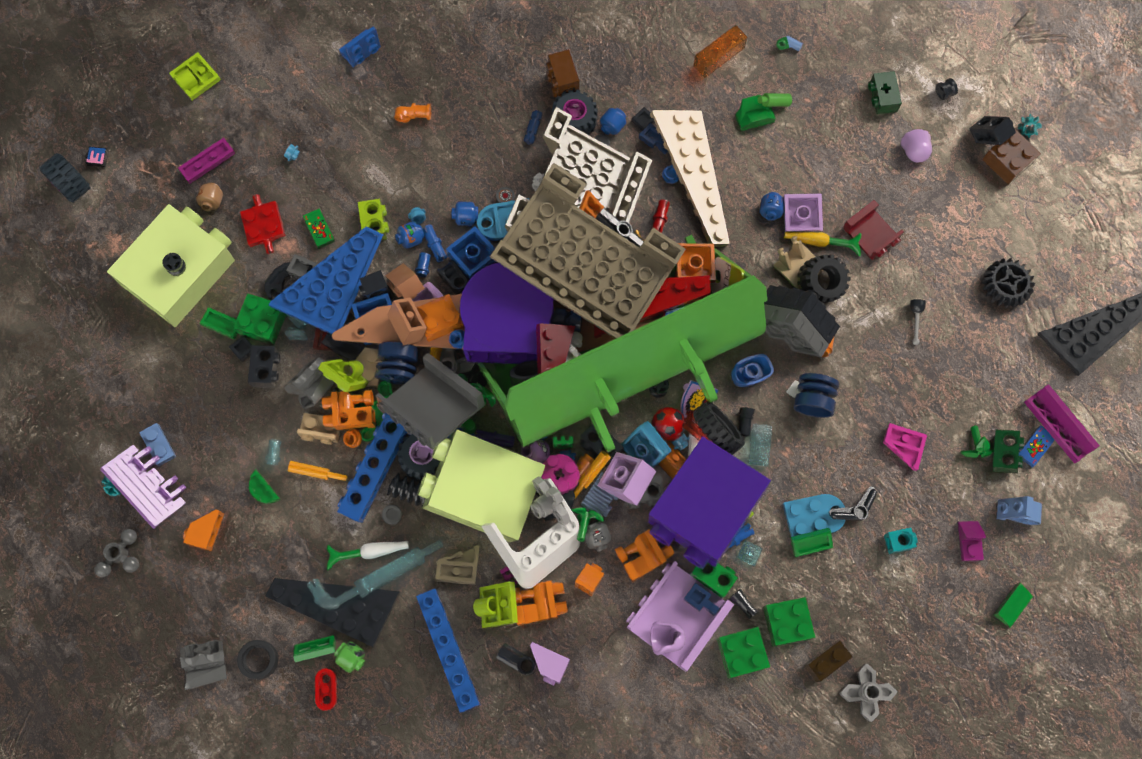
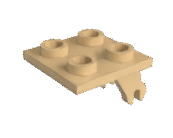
(790, 262)

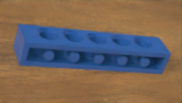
(377, 475)
(448, 650)

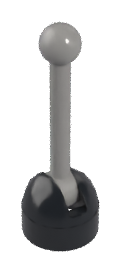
(917, 306)

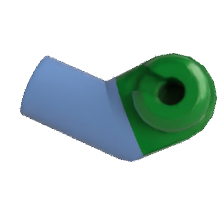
(788, 42)

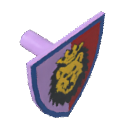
(692, 397)

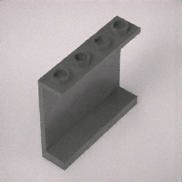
(432, 403)

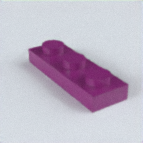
(206, 160)

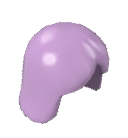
(917, 145)
(659, 641)

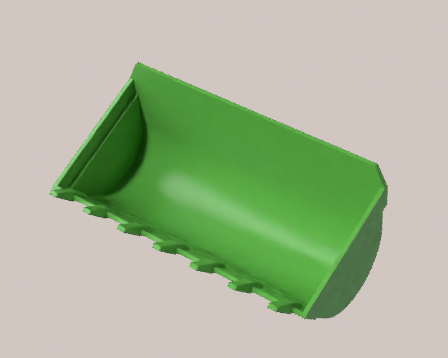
(631, 362)

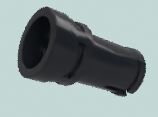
(746, 417)
(743, 603)

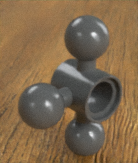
(130, 564)

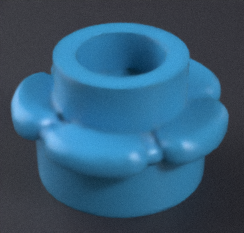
(292, 153)
(417, 215)
(681, 442)

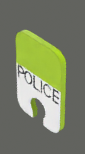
(729, 274)

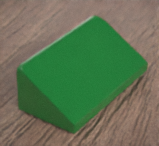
(1013, 605)

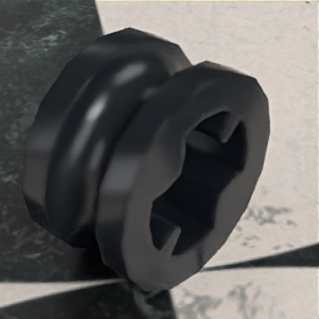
(473, 378)

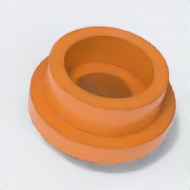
(352, 438)

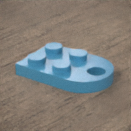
(498, 215)
(812, 514)

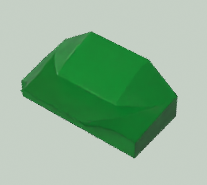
(753, 114)

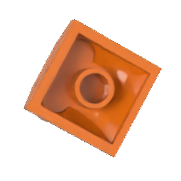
(697, 261)
(440, 317)

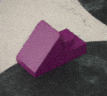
(971, 539)

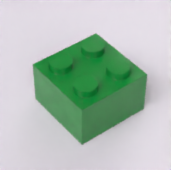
(259, 320)
(788, 622)
(743, 652)

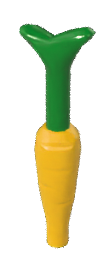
(822, 240)

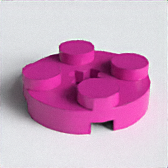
(569, 469)

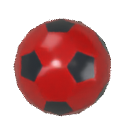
(668, 423)

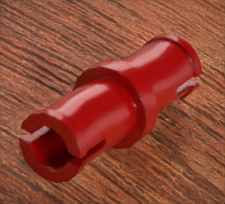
(660, 216)

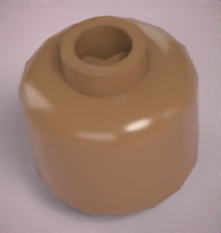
(209, 196)

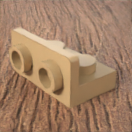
(313, 428)

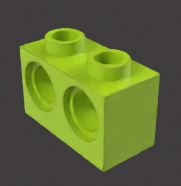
(376, 219)

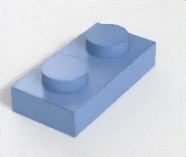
(157, 441)

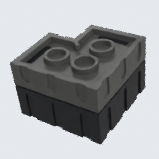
(799, 320)

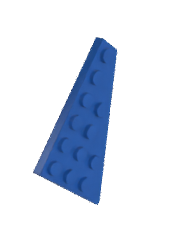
(329, 289)

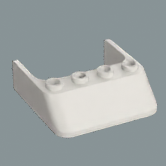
(543, 553)

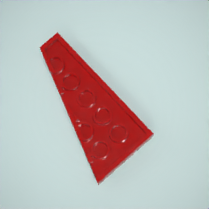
(672, 294)

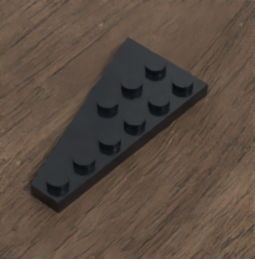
(1093, 334)
(357, 617)

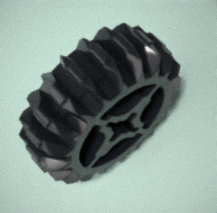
(1004, 291)

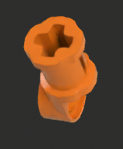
(404, 114)

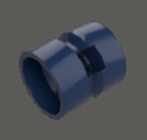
(563, 317)

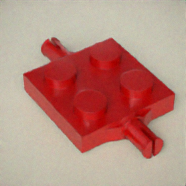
(262, 224)

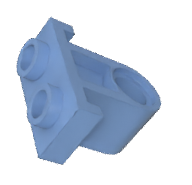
(1020, 510)

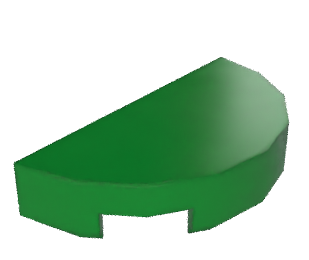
(261, 489)

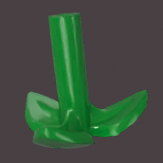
(486, 393)
(981, 445)
(584, 519)

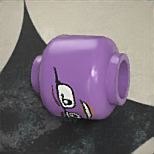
(537, 451)

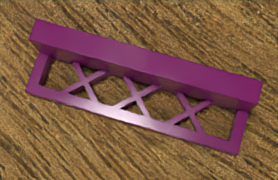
(1063, 421)

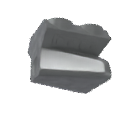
(309, 384)
(203, 663)

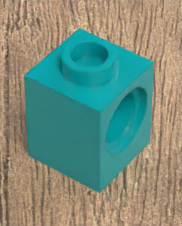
(893, 544)

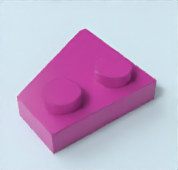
(905, 444)

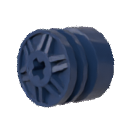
(397, 362)
(816, 395)

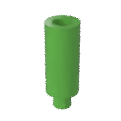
(775, 99)

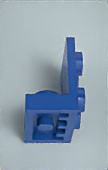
(361, 47)

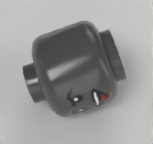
(597, 536)

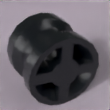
(946, 89)
(170, 261)
(657, 392)

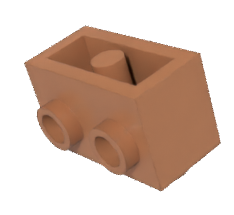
(404, 282)
(407, 321)

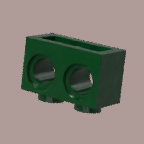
(1003, 451)

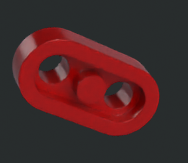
(325, 689)

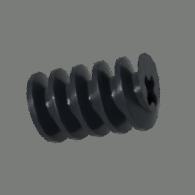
(405, 490)

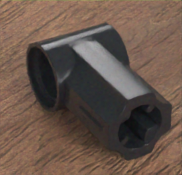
(515, 658)

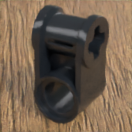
(452, 276)

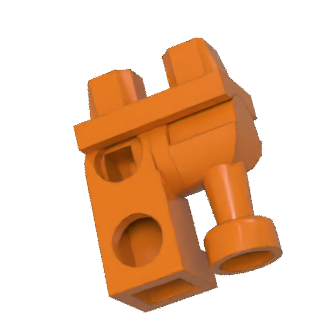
(343, 411)
(650, 555)
(544, 603)

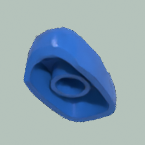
(751, 370)

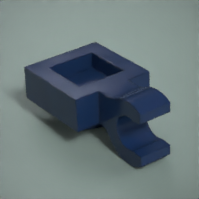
(652, 138)
(699, 598)

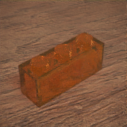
(720, 51)

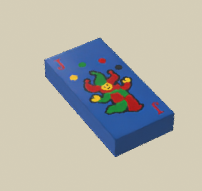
(1036, 446)

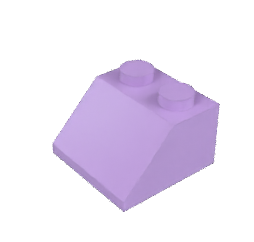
(627, 478)
(550, 664)

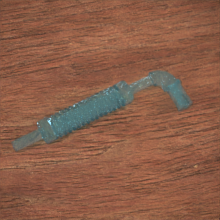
(377, 579)

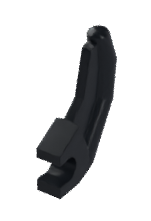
(276, 280)

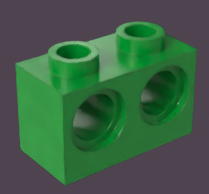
(711, 580)

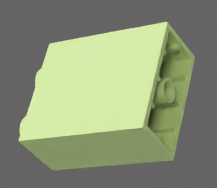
(145, 277)
(480, 484)

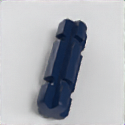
(533, 126)

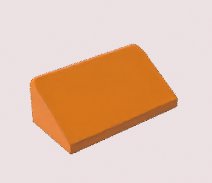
(673, 461)

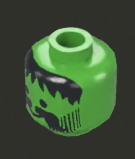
(349, 657)

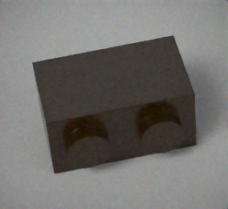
(828, 661)

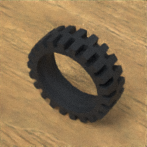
(718, 427)

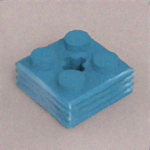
(646, 445)

